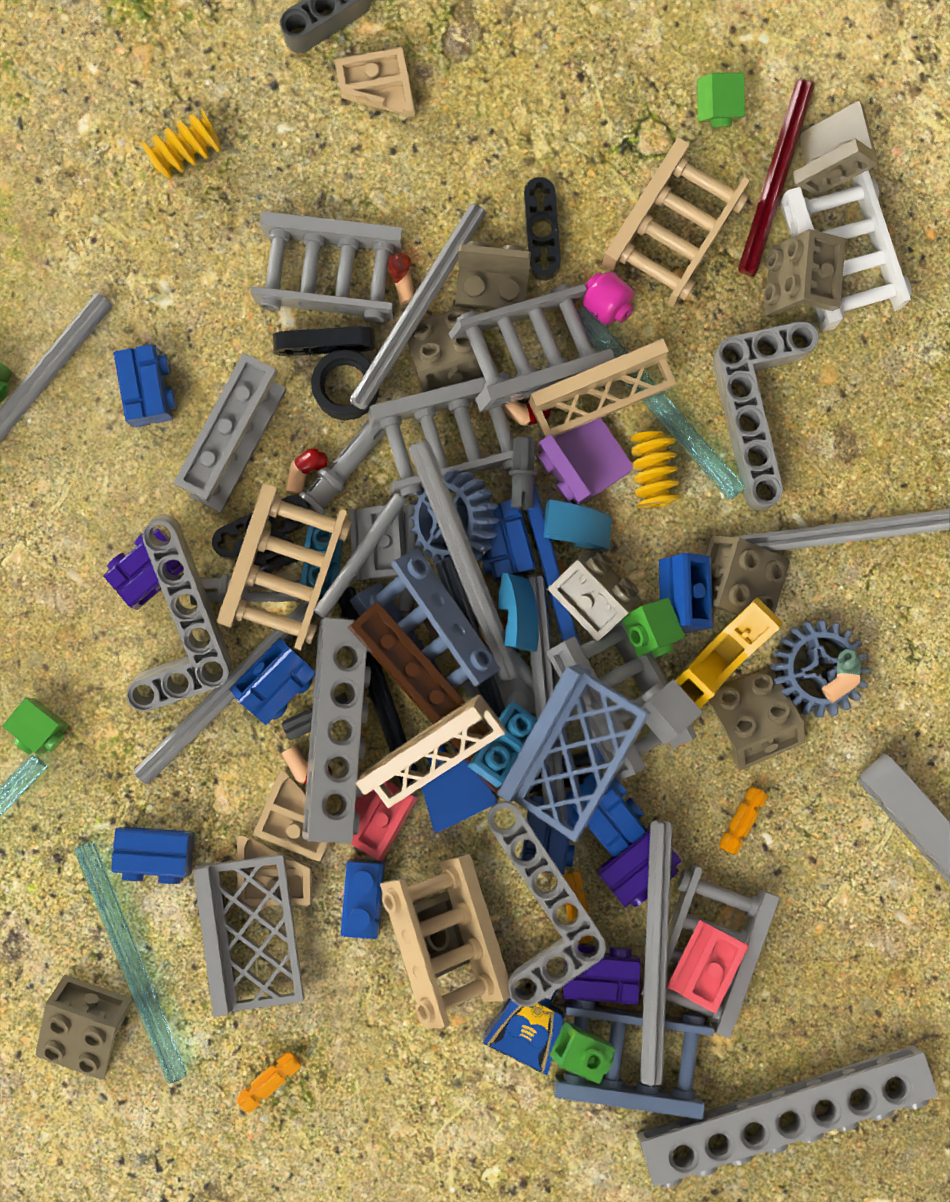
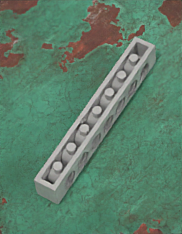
(766, 1108)

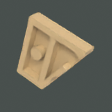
(377, 80)
(284, 819)
(298, 875)

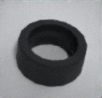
(318, 379)

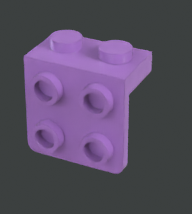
(584, 461)

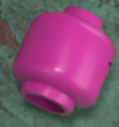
(608, 298)

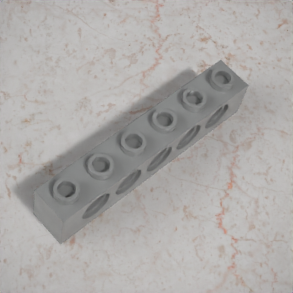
(318, 823)

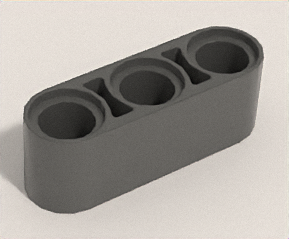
(318, 26)

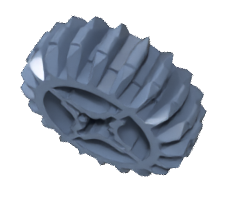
(473, 510)
(813, 654)

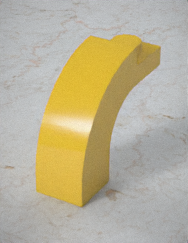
(726, 651)

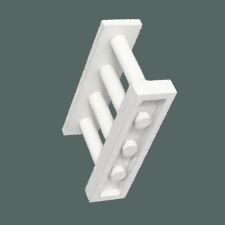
(865, 190)

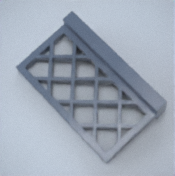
(544, 737)

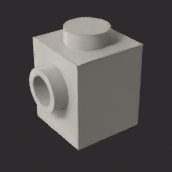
(670, 710)

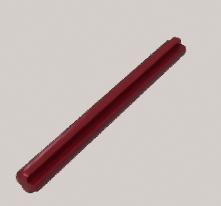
(776, 177)

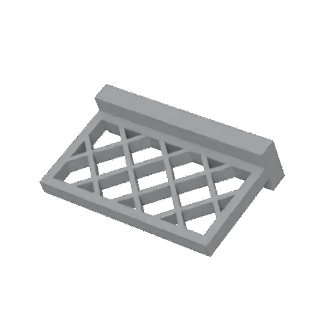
(217, 940)

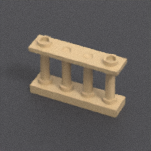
(660, 193)
(249, 574)
(476, 930)

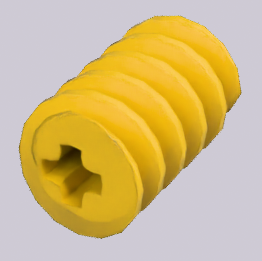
(182, 146)
(654, 469)

